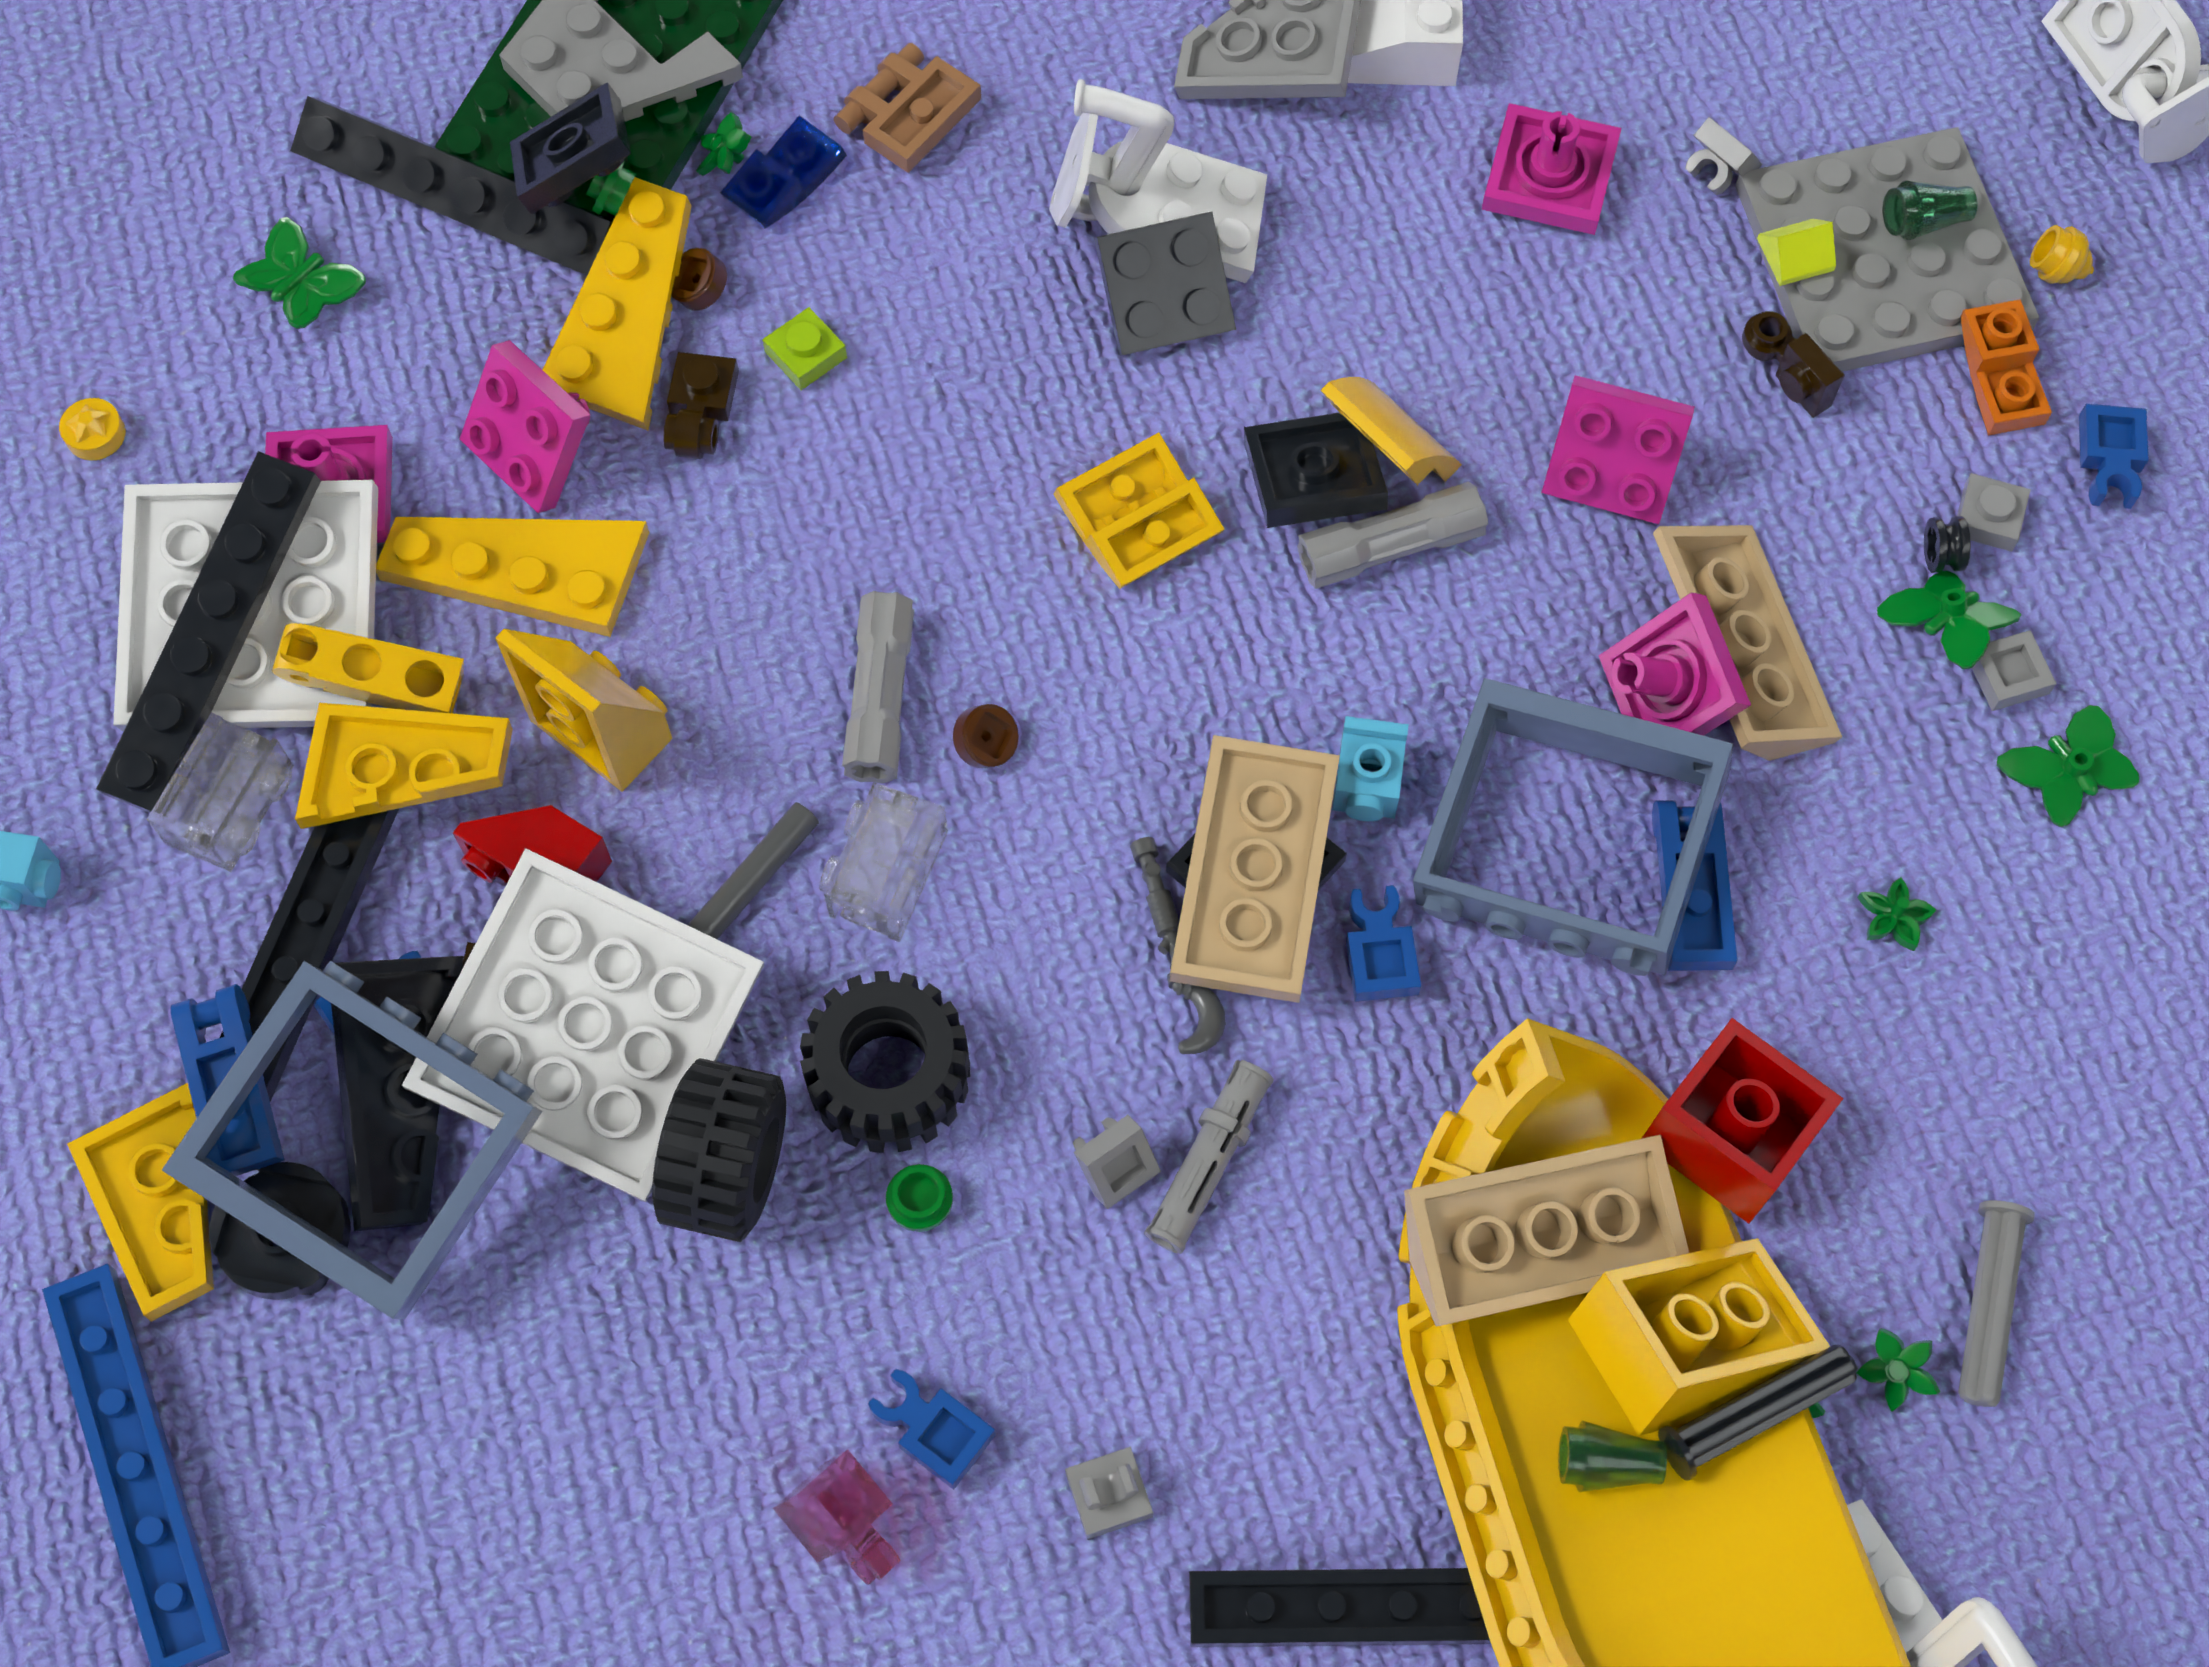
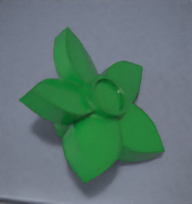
(724, 145)
(1896, 914)
(1899, 1368)

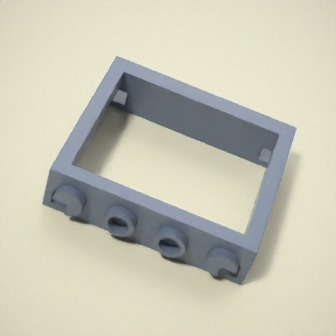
(1591, 733)
(393, 1021)

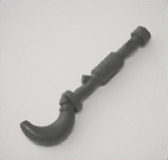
(1166, 922)

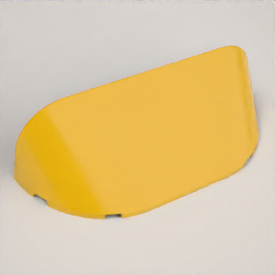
(1700, 1572)

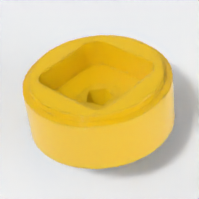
(92, 429)

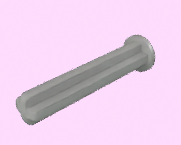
(1993, 1301)

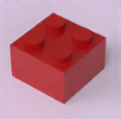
(1742, 1120)

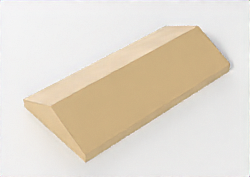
(1784, 693)
(1540, 1228)

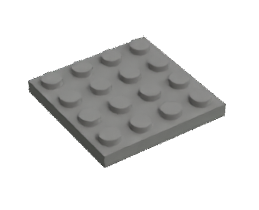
(1886, 292)

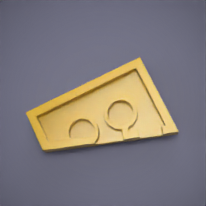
(148, 1215)

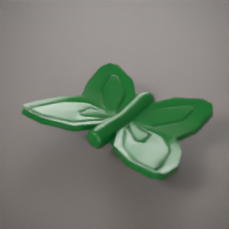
(299, 282)
(1947, 605)
(2074, 767)

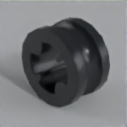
(1947, 544)

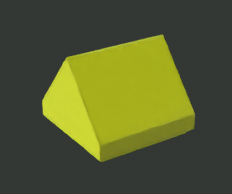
(1799, 250)

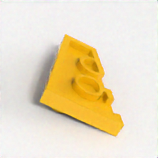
(395, 759)

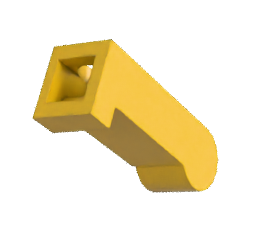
(369, 669)

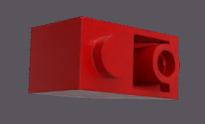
(497, 843)

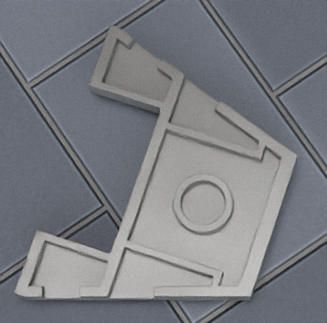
(578, 47)

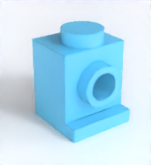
(1375, 747)
(27, 871)

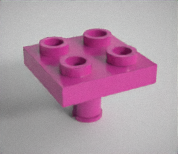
(1551, 168)
(525, 426)
(1617, 449)
(342, 455)
(1677, 670)

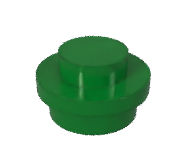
(610, 190)
(919, 1197)

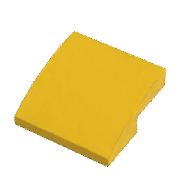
(1390, 428)
(1138, 511)

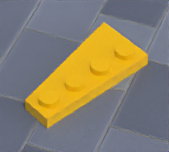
(621, 313)
(529, 567)

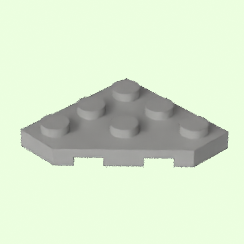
(1270, 51)

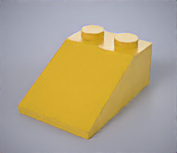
(586, 705)
(1693, 1331)

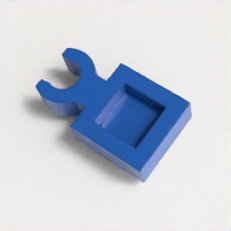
(2117, 445)
(1381, 956)
(939, 1434)

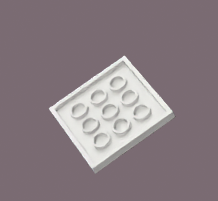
(321, 583)
(592, 1012)

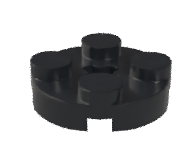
(253, 1260)

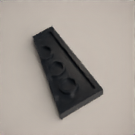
(385, 1126)

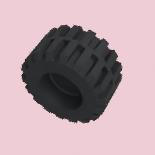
(877, 1012)
(719, 1149)

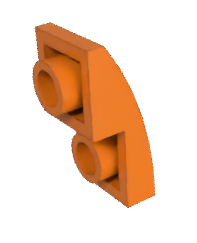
(2001, 367)

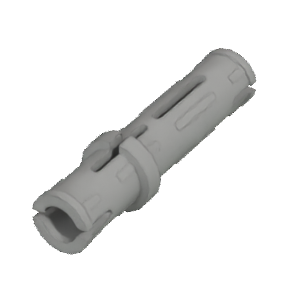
(1221, 1132)

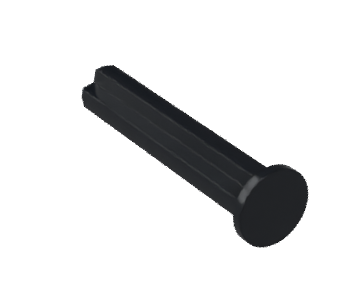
(1757, 1410)

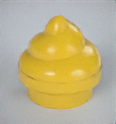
(2062, 255)

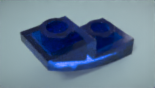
(783, 178)

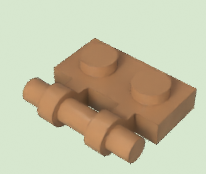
(918, 116)

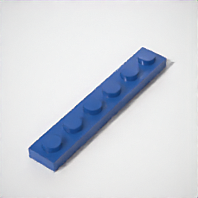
(135, 1471)

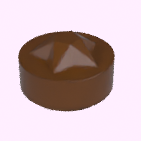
(699, 279)
(985, 736)

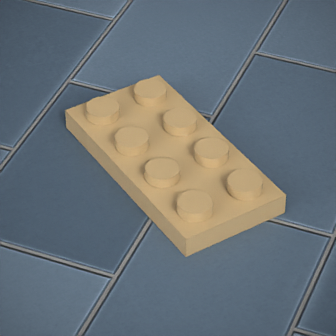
(1255, 869)

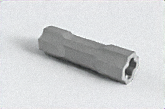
(1350, 548)
(874, 726)

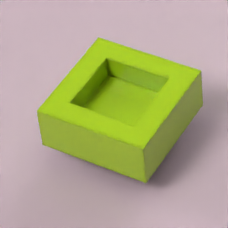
(804, 348)

